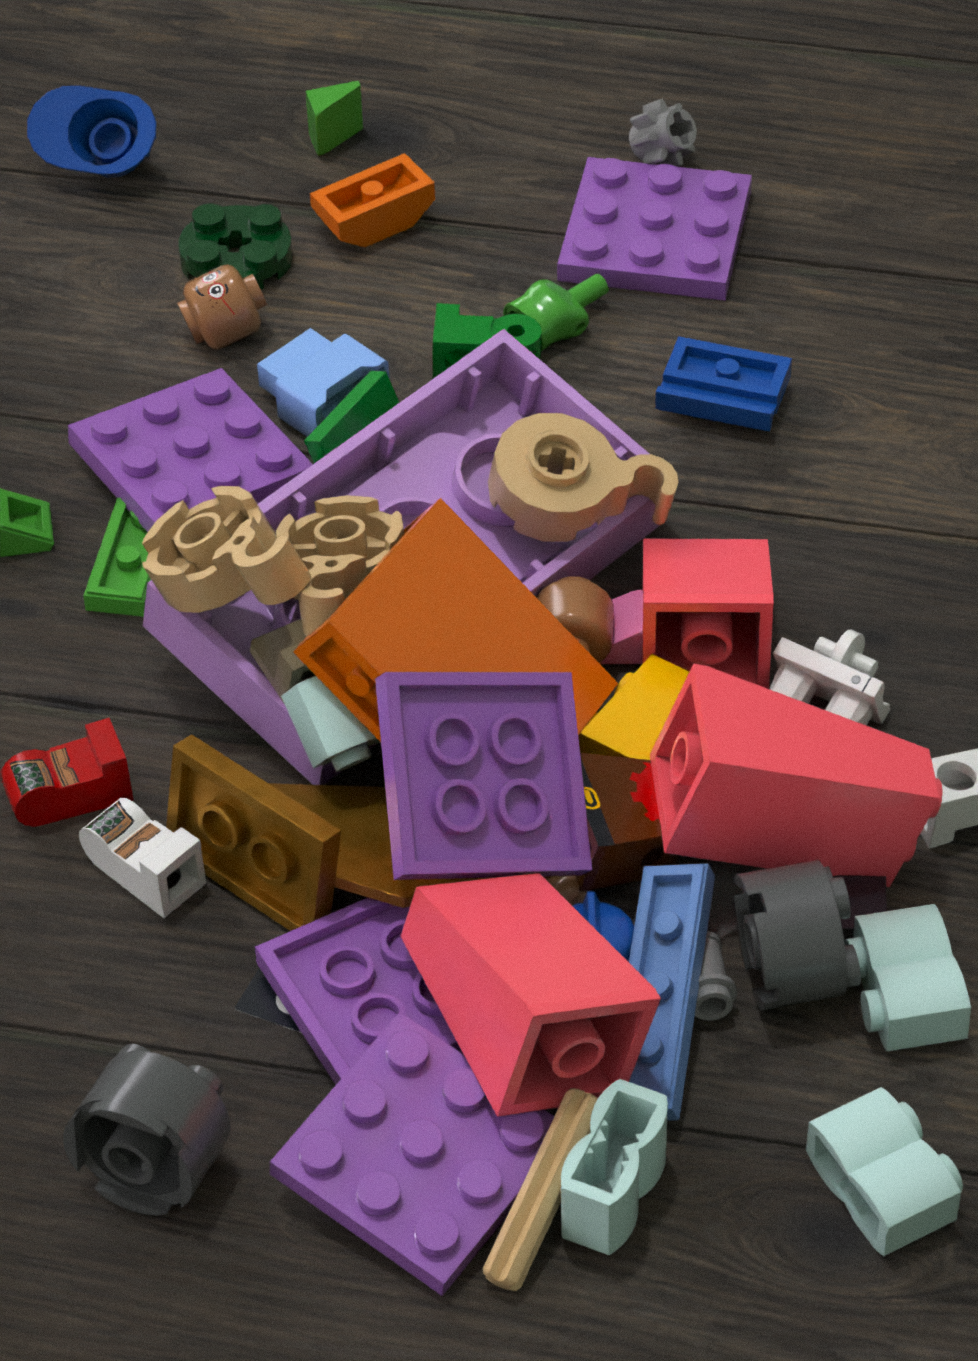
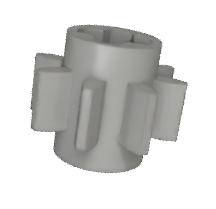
(662, 134)

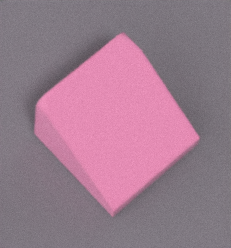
(627, 629)

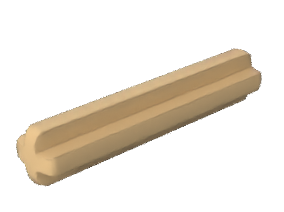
(539, 1194)

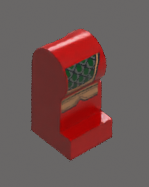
(68, 777)

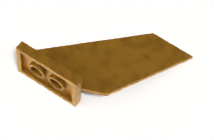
(285, 841)

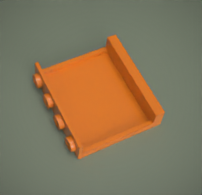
(444, 608)

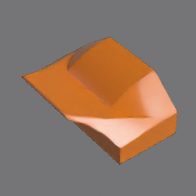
(375, 201)

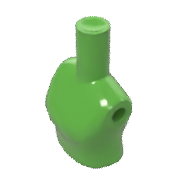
(557, 309)

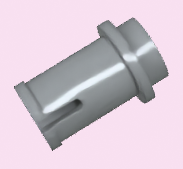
(716, 989)

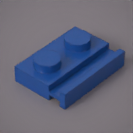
(723, 383)

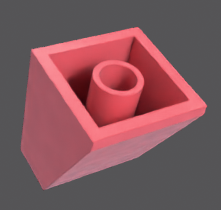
(709, 605)

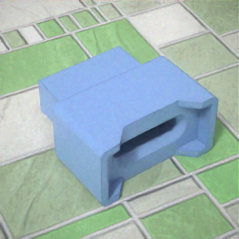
(315, 376)

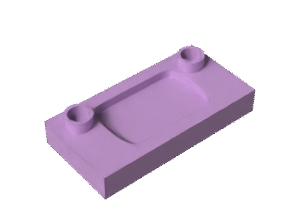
(408, 458)

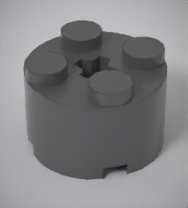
(795, 933)
(149, 1130)

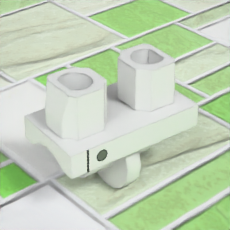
(834, 673)

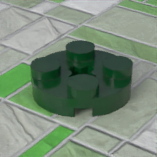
(255, 230)

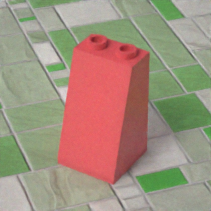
(786, 782)
(528, 989)

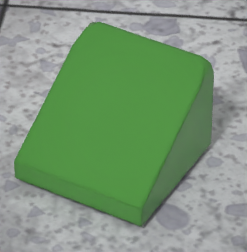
(333, 115)
(24, 524)

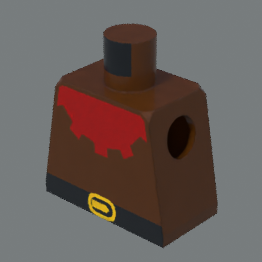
(620, 820)

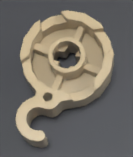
(565, 476)
(339, 550)
(220, 553)

